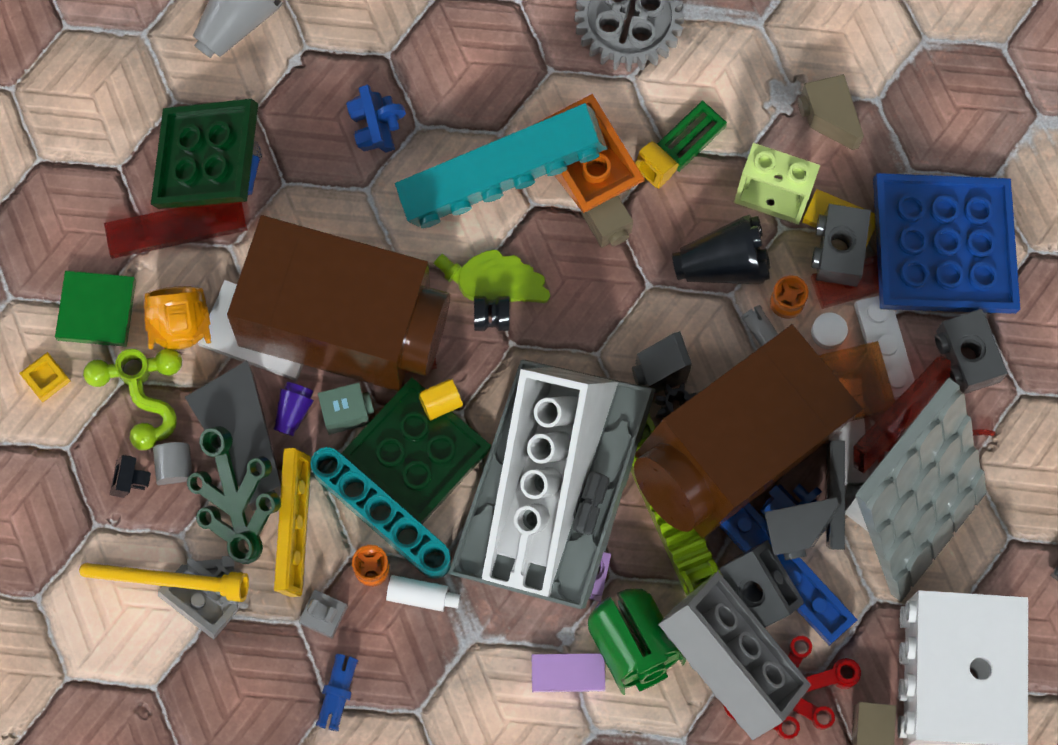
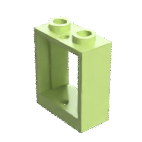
(788, 194)

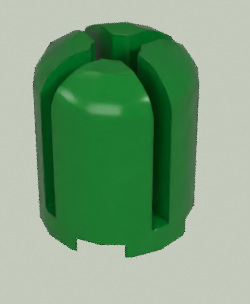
(620, 648)

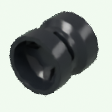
(500, 313)

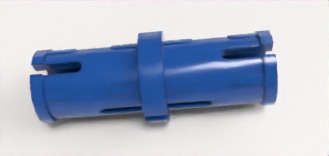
(337, 692)

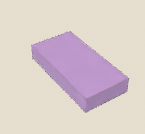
(568, 672)

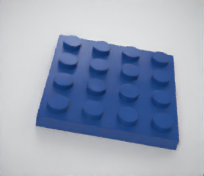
(945, 243)

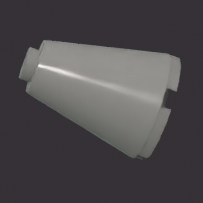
(229, 21)

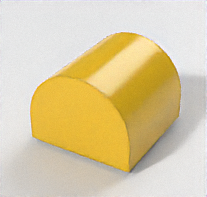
(655, 164)
(440, 399)

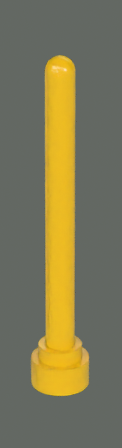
(232, 586)

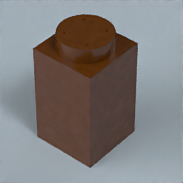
(337, 305)
(742, 434)

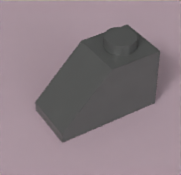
(663, 364)
(800, 526)

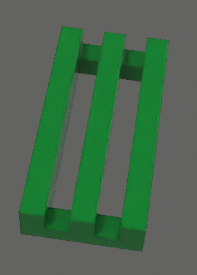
(701, 143)

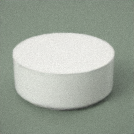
(829, 330)

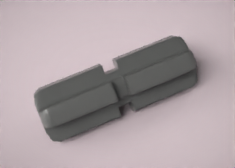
(588, 511)

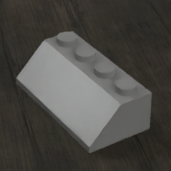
(735, 656)

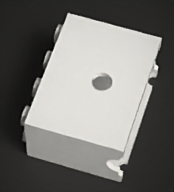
(942, 643)

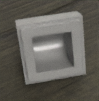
(172, 462)

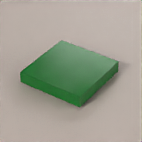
(95, 308)

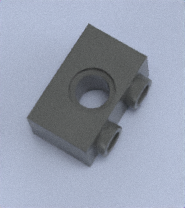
(847, 225)
(972, 332)
(763, 567)

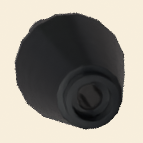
(725, 255)

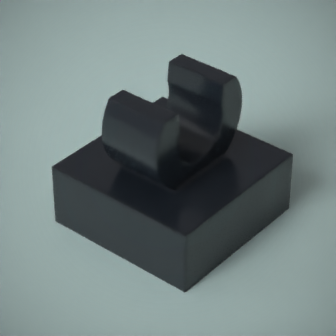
(126, 477)

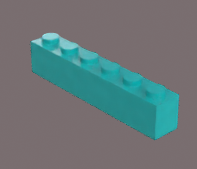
(501, 166)

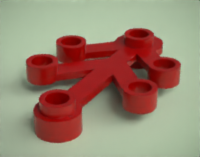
(817, 681)

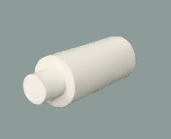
(421, 594)

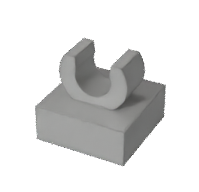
(323, 614)

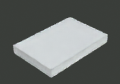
(224, 341)

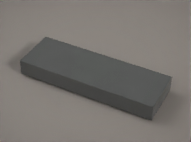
(835, 488)

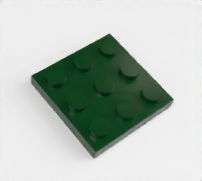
(204, 154)
(415, 457)

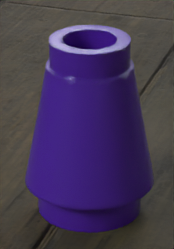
(292, 407)

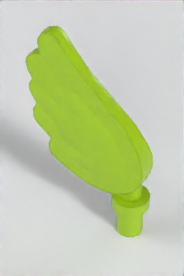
(494, 276)

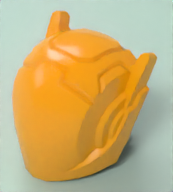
(176, 317)

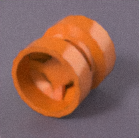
(792, 290)
(370, 559)

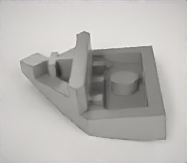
(203, 608)

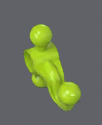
(167, 362)

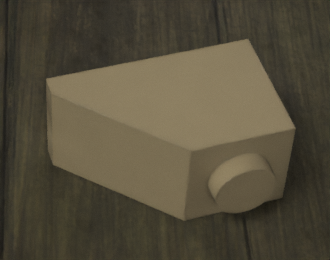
(831, 110)

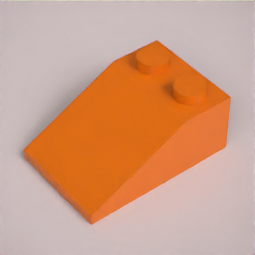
(605, 176)

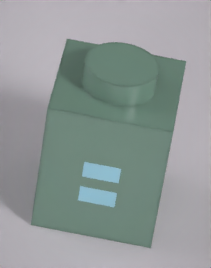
(345, 408)

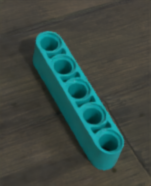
(371, 498)

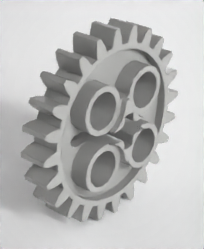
(659, 25)

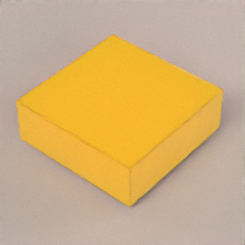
(45, 377)

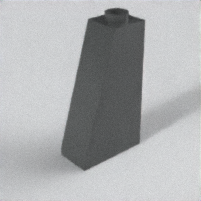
(236, 405)

